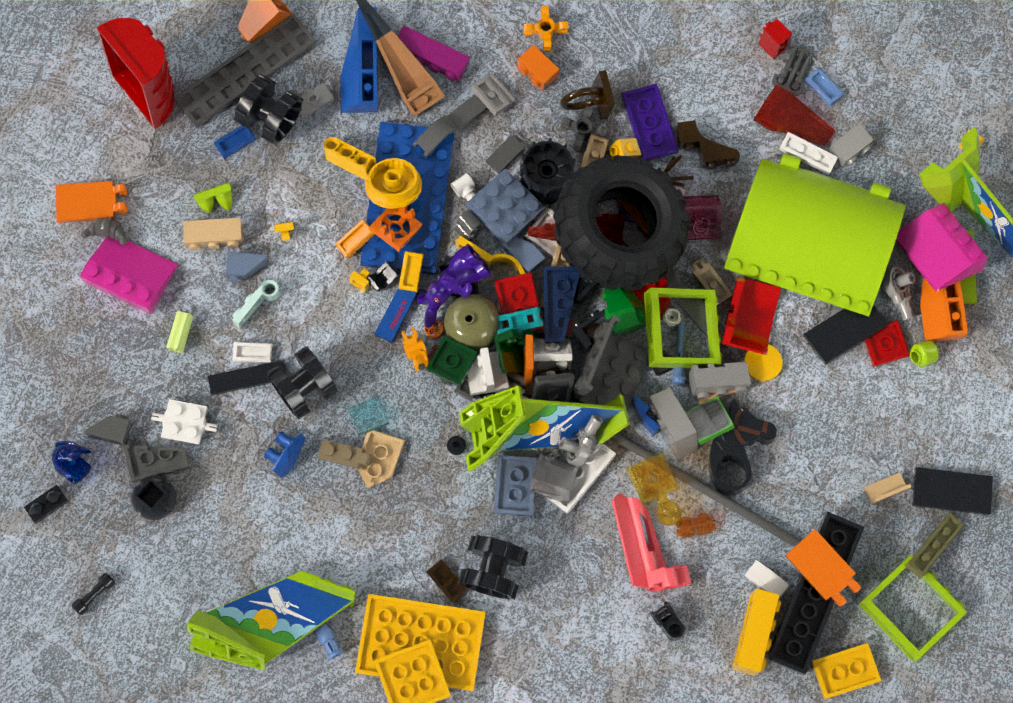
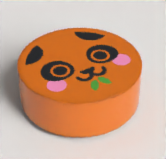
(434, 331)

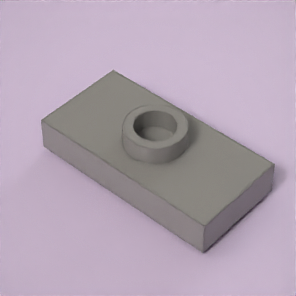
(315, 100)

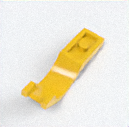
(491, 259)

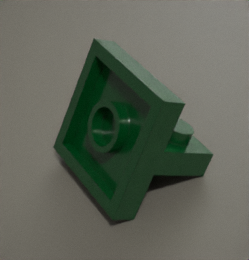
(451, 361)

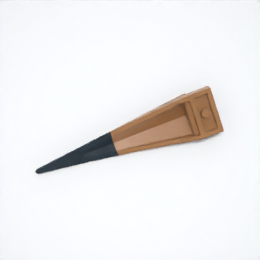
(413, 81)

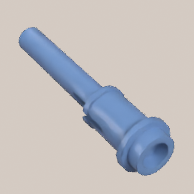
(679, 373)

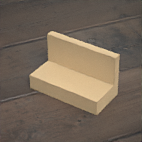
(886, 488)

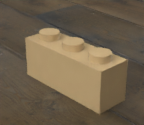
(213, 233)

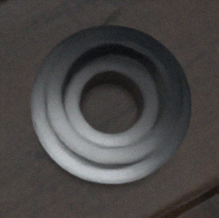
(456, 451)

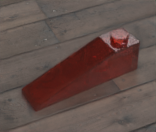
(788, 114)

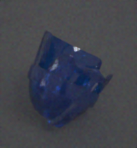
(68, 461)

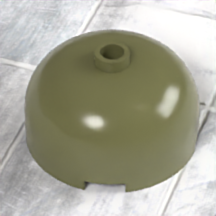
(482, 328)

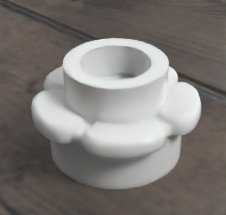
(672, 312)

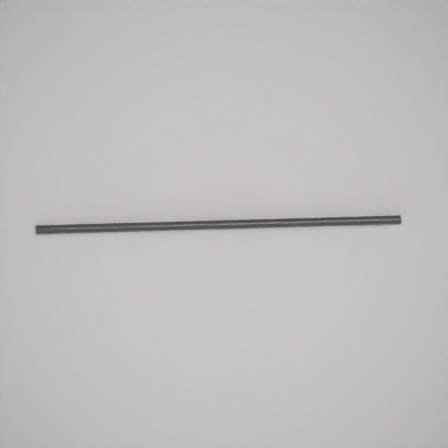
(695, 483)

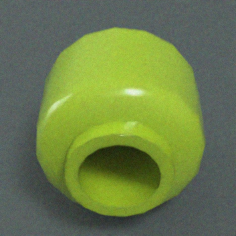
(924, 353)

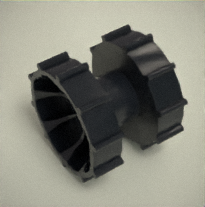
(258, 104)
(551, 157)
(305, 380)
(490, 576)

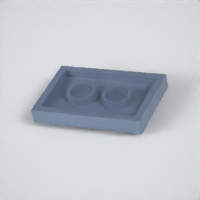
(514, 485)

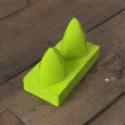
(222, 194)

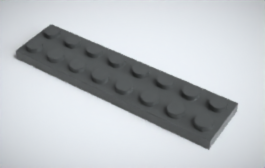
(233, 76)

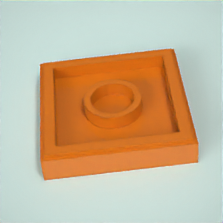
(528, 360)

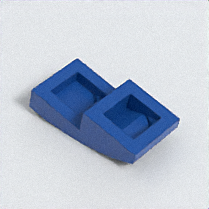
(641, 410)

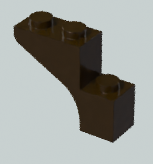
(710, 153)

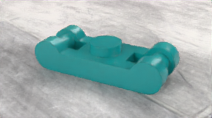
(519, 320)

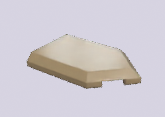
(384, 459)

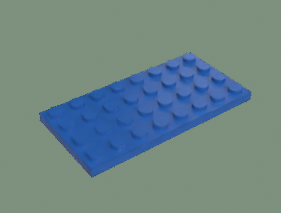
(397, 142)

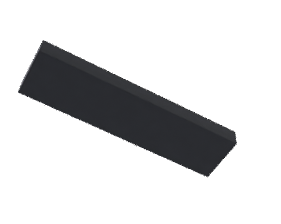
(242, 378)

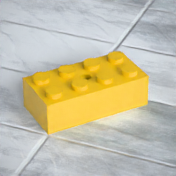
(755, 632)

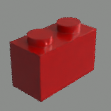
(774, 38)

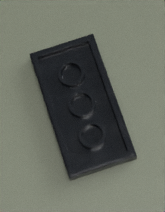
(843, 333)
(952, 491)

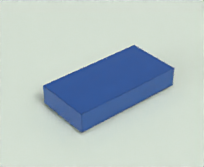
(234, 141)

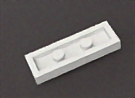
(808, 153)

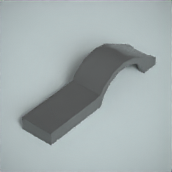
(450, 123)

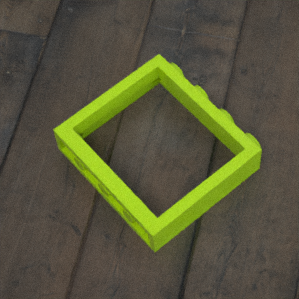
(653, 328)
(892, 631)

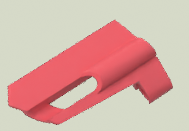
(644, 561)

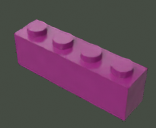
(435, 54)

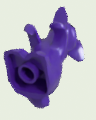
(463, 270)

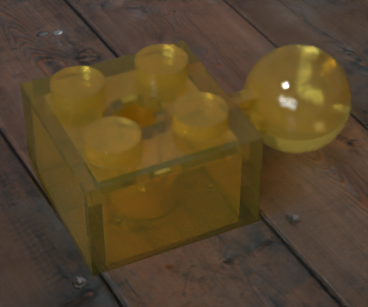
(668, 512)

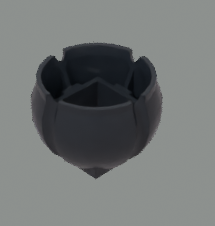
(165, 503)

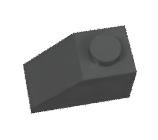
(111, 430)

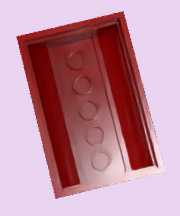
(139, 67)

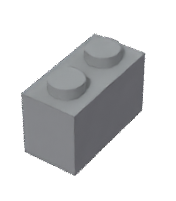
(851, 145)

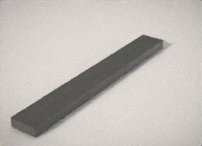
(692, 307)

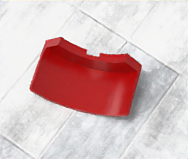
(752, 315)

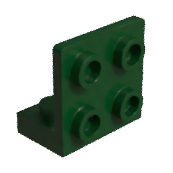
(510, 350)

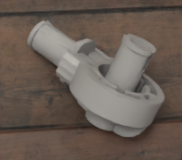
(897, 287)
(582, 445)

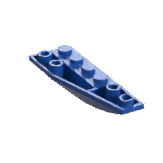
(360, 70)

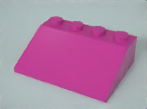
(941, 248)
(129, 273)

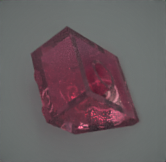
(704, 217)

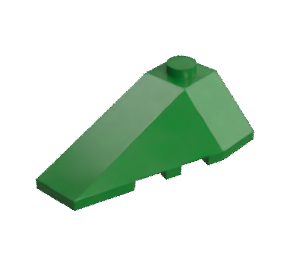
(626, 307)

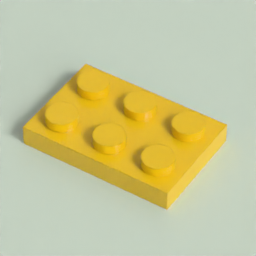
(846, 671)

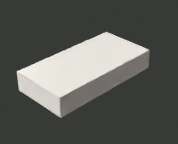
(252, 352)

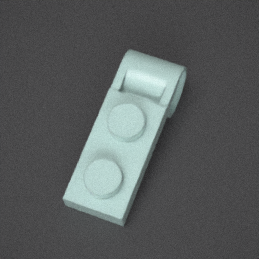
(253, 301)

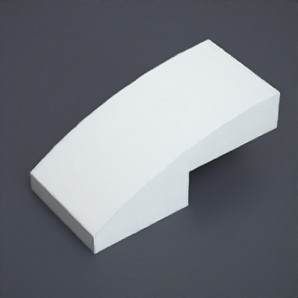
(766, 579)

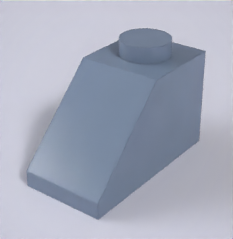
(244, 265)

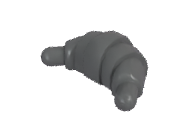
(106, 228)

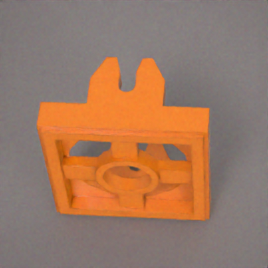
(389, 237)

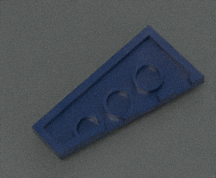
(558, 294)

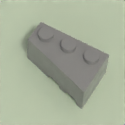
(719, 379)
(674, 423)

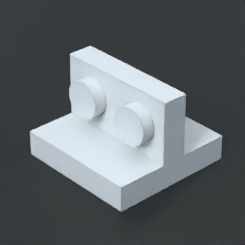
(552, 355)
(486, 374)

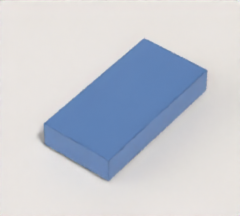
(824, 87)

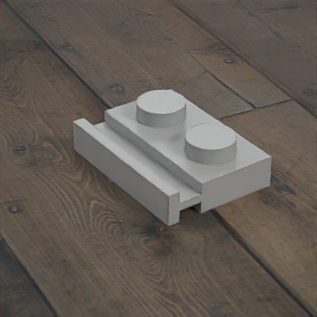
(493, 94)

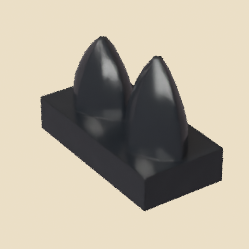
(46, 504)

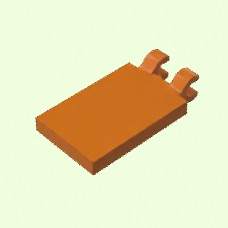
(89, 201)
(823, 567)

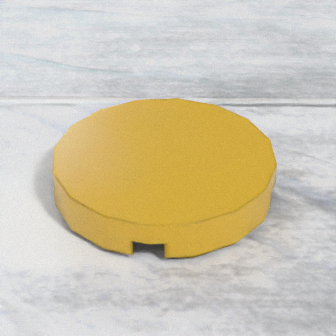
(764, 366)

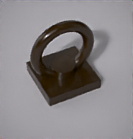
(600, 95)

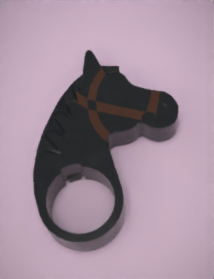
(731, 445)

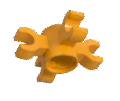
(530, 29)
(415, 349)

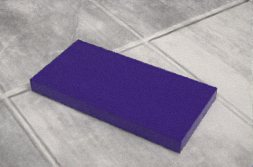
(650, 122)

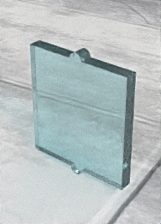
(368, 416)

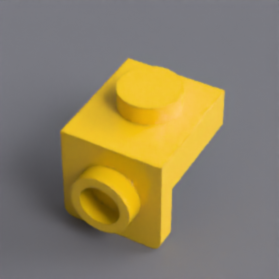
(625, 147)

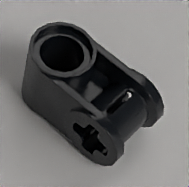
(667, 620)

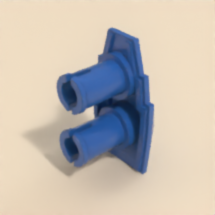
(286, 460)

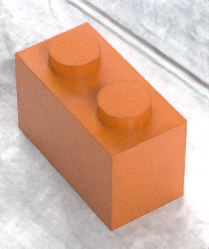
(537, 67)

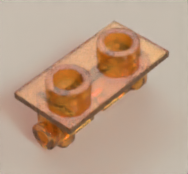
(702, 523)

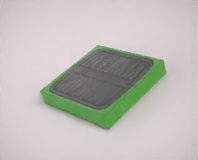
(710, 420)

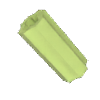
(179, 332)

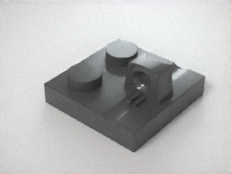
(553, 387)

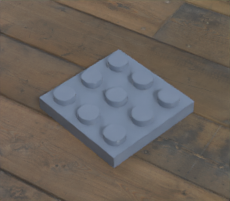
(505, 206)

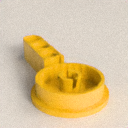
(388, 183)

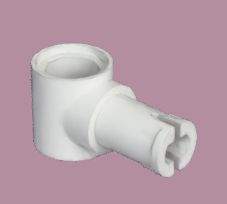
(464, 187)

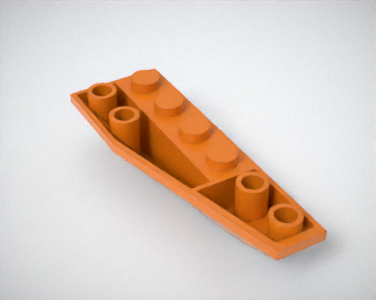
(943, 313)

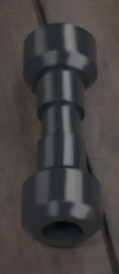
(81, 605)

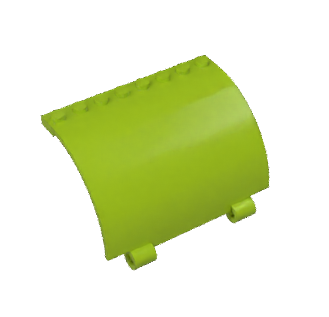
(816, 235)

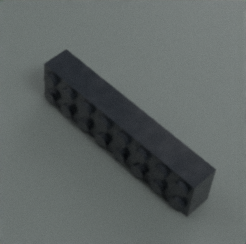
(807, 609)

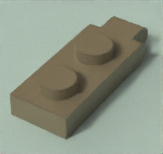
(710, 279)
(343, 454)

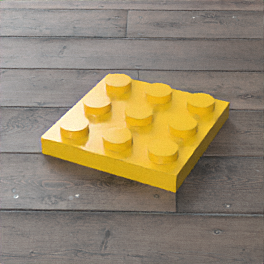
(413, 675)

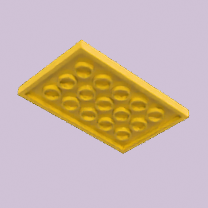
(401, 623)

